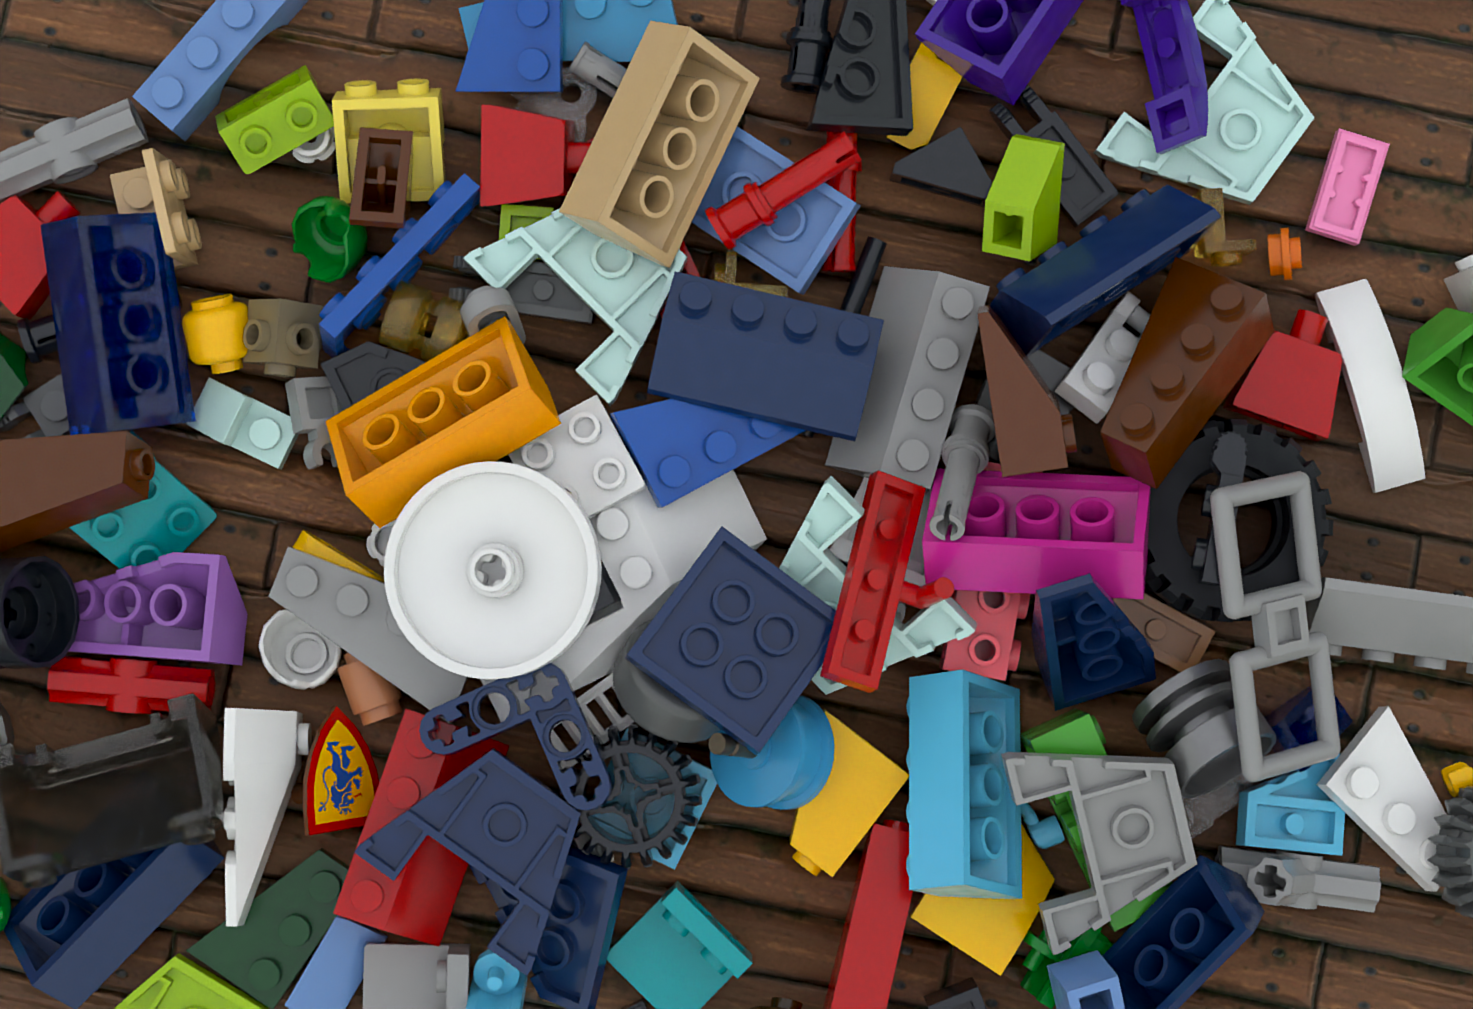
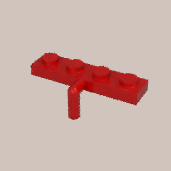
(877, 583)

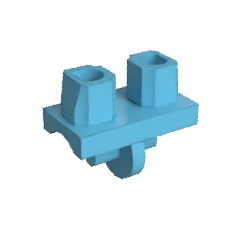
(496, 984)

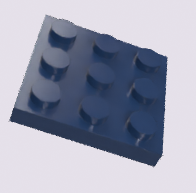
(736, 640)

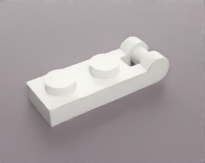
(1103, 363)

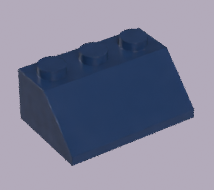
(1184, 936)

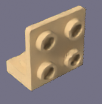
(160, 189)

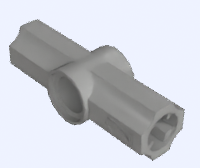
(70, 148)

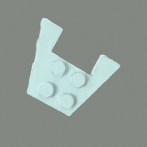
(1250, 119)
(609, 279)
(823, 575)

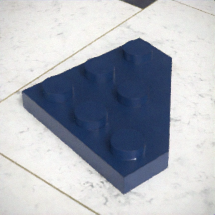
(577, 930)

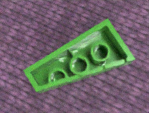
(1079, 734)

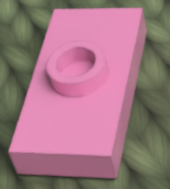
(1347, 187)

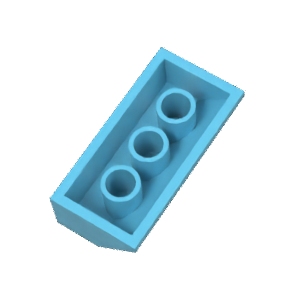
(960, 802)

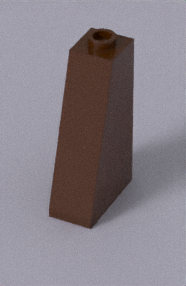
(68, 481)

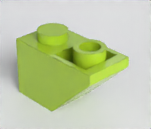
(1024, 199)

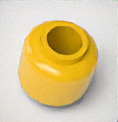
(216, 332)

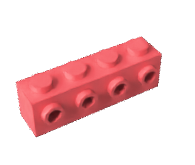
(991, 647)

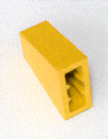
(849, 803)

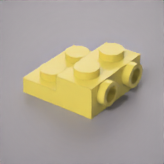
(406, 109)

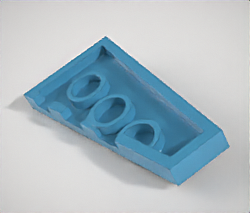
(607, 25)

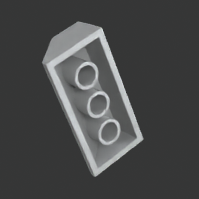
(915, 374)
(1394, 621)

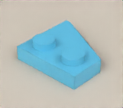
(1291, 814)

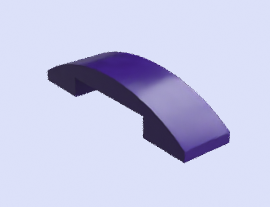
(1175, 72)

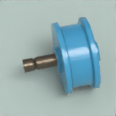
(786, 770)

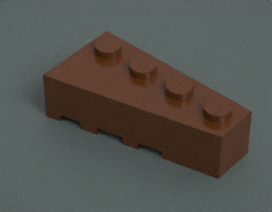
(1183, 368)

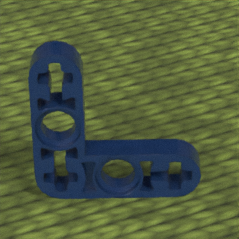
(543, 716)

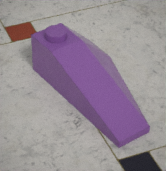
(164, 610)

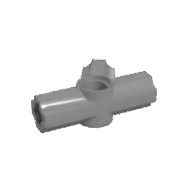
(1304, 879)

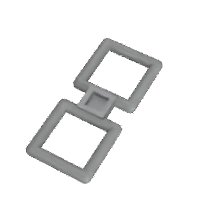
(1277, 625)

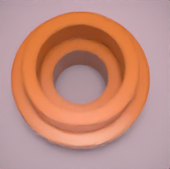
(1284, 254)

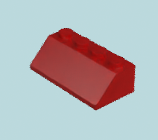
(428, 885)

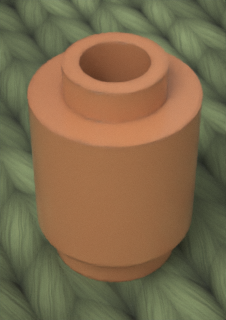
(368, 691)

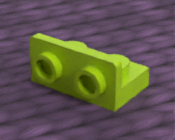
(274, 120)

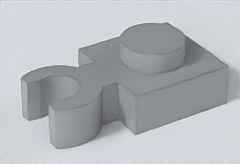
(310, 406)

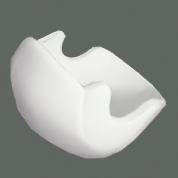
(297, 652)

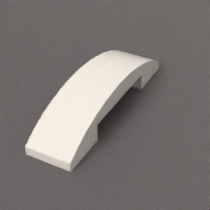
(1374, 385)

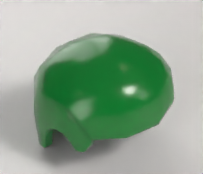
(328, 239)

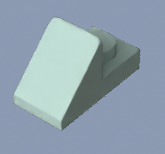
(244, 423)

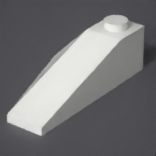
(262, 764)

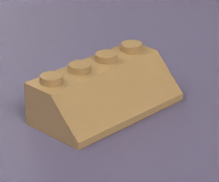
(660, 142)

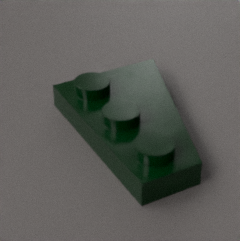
(279, 930)

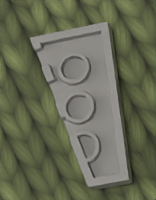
(358, 618)

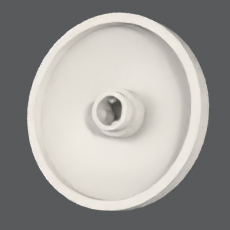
(492, 570)

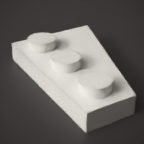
(1388, 795)

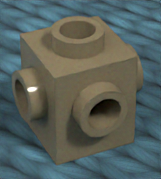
(282, 336)

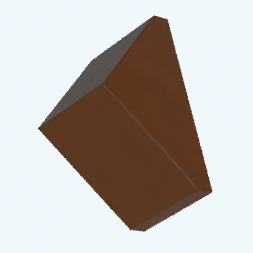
(382, 178)

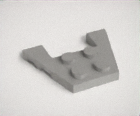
(1127, 826)

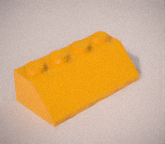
(444, 414)

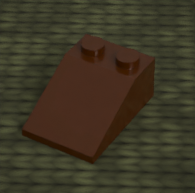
(1024, 409)

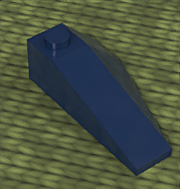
(1086, 643)

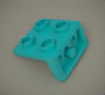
(152, 527)
(678, 953)

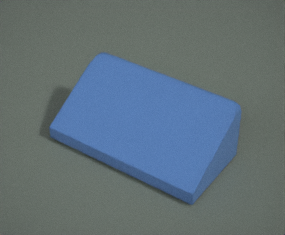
(335, 967)

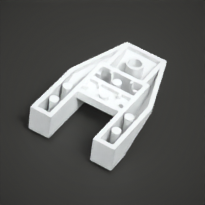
(646, 558)

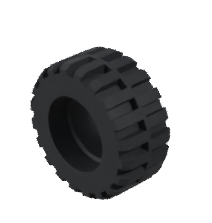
(1168, 561)

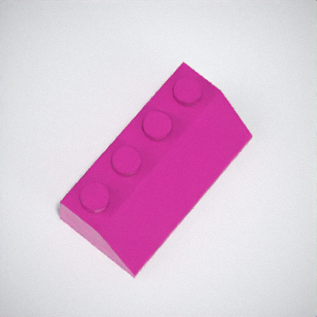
(1045, 531)

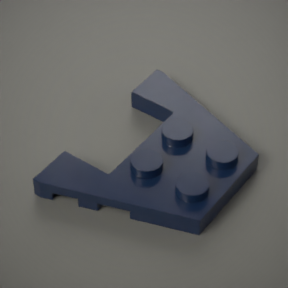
(500, 826)

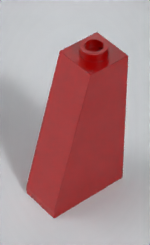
(873, 922)

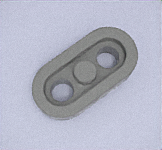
(488, 305)

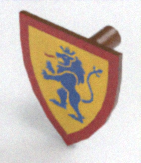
(337, 777)

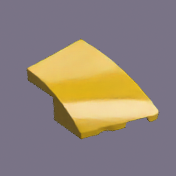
(986, 926)

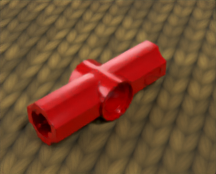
(127, 683)

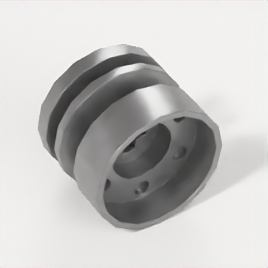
(1198, 726)

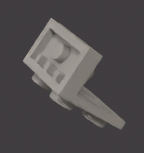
(416, 976)

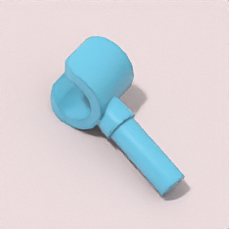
(1043, 832)

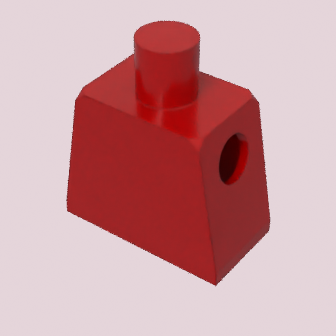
(526, 155)
(22, 256)
(1291, 381)

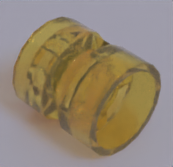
(409, 317)

